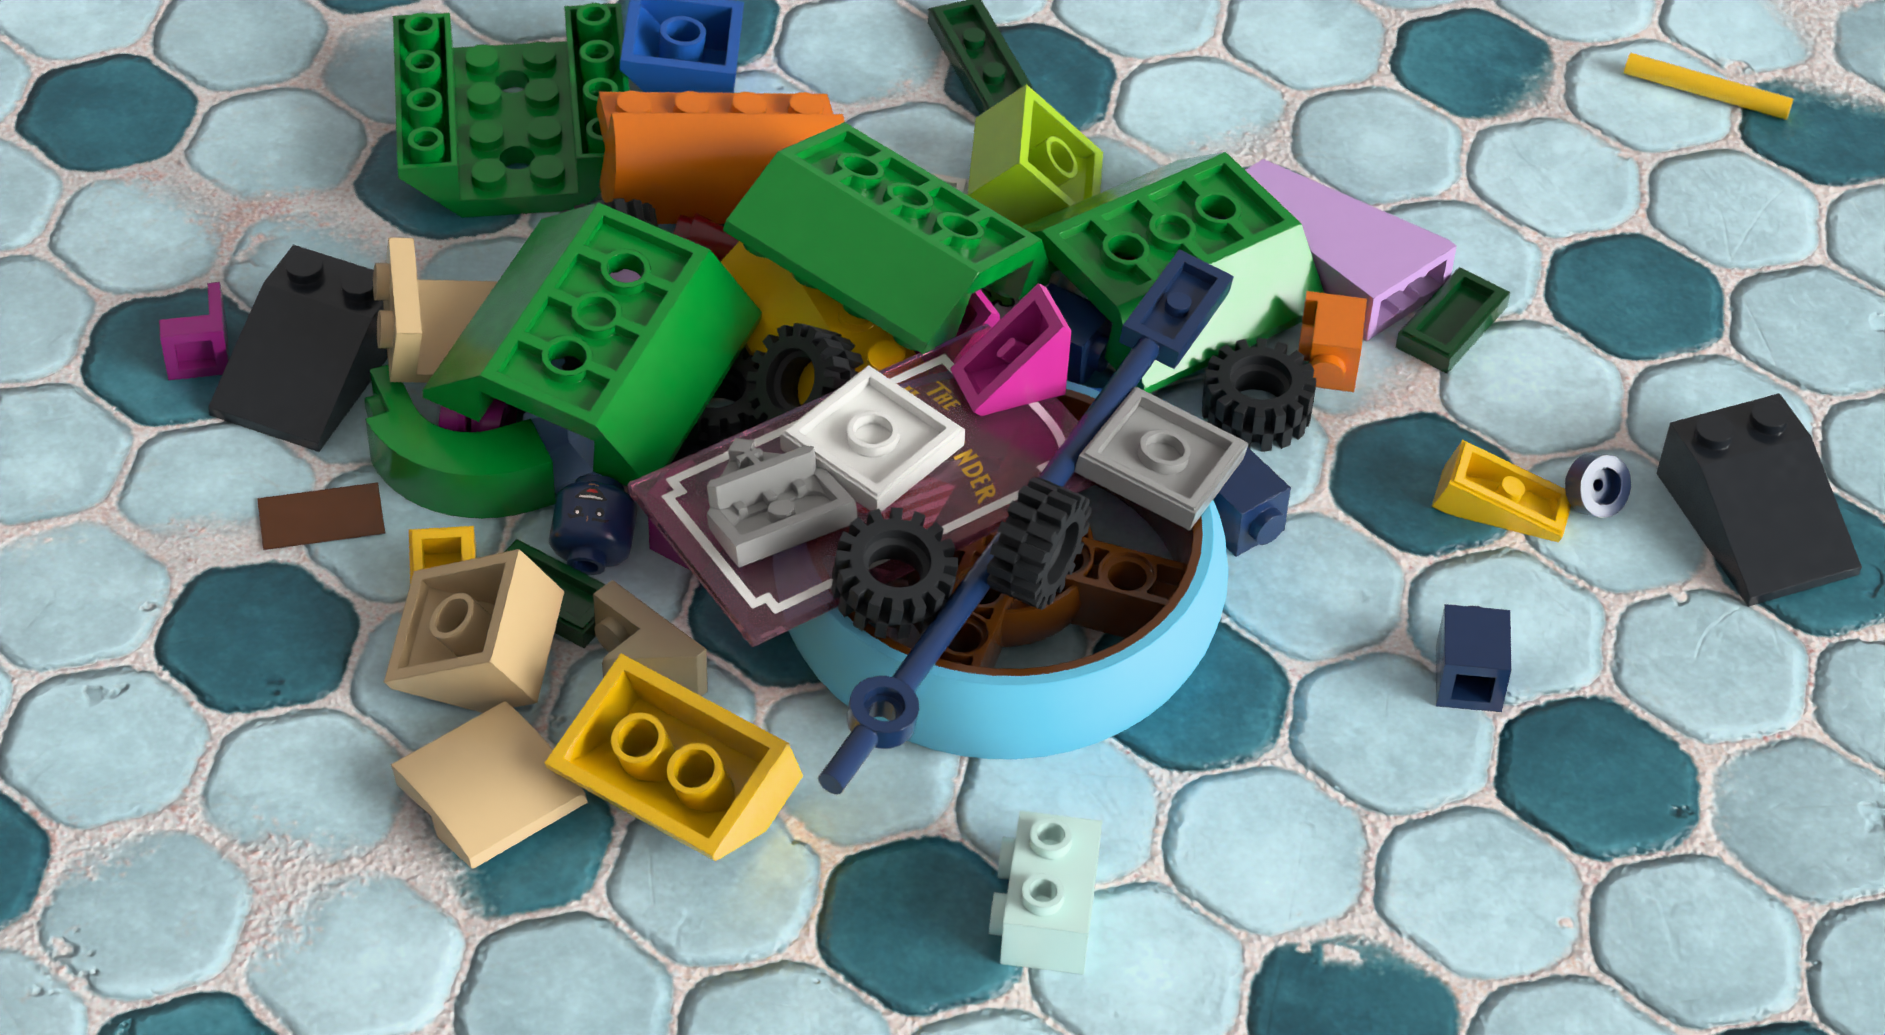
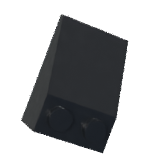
(303, 350)
(1758, 498)

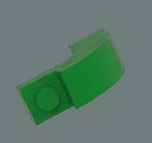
(454, 471)

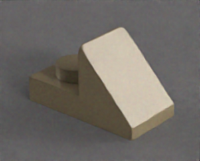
(645, 636)

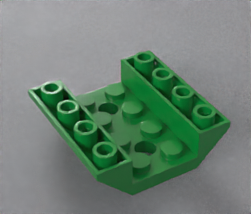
(464, 130)
(1168, 213)
(883, 236)
(645, 345)

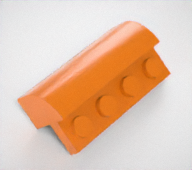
(699, 148)

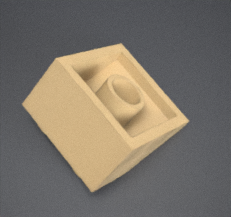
(476, 632)

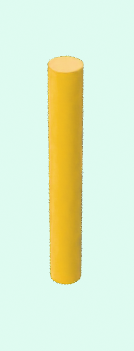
(1708, 86)

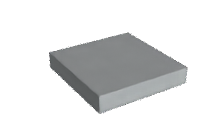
(1161, 458)

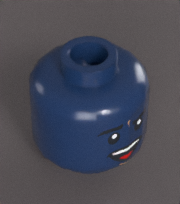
(593, 524)

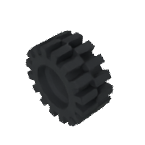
(786, 360)
(1259, 370)
(898, 541)
(1038, 542)

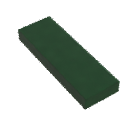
(977, 52)

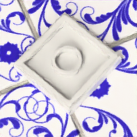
(875, 438)

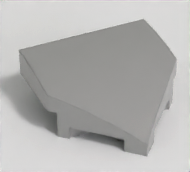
(774, 502)

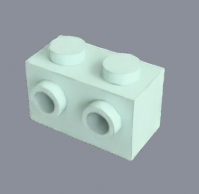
(1049, 892)

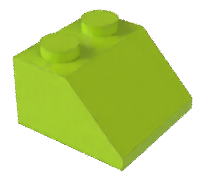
(1031, 160)

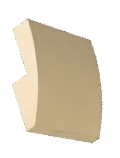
(487, 784)

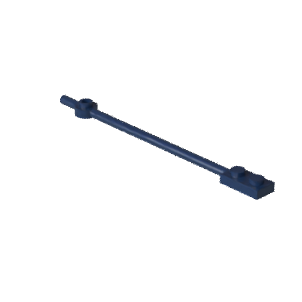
(1158, 330)

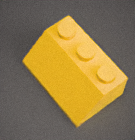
(676, 760)

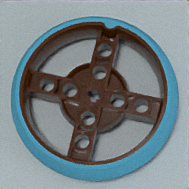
(988, 712)

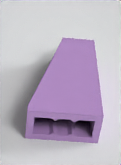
(1362, 247)

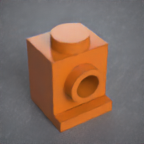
(1333, 338)

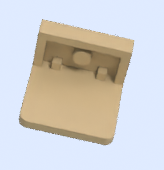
(420, 316)

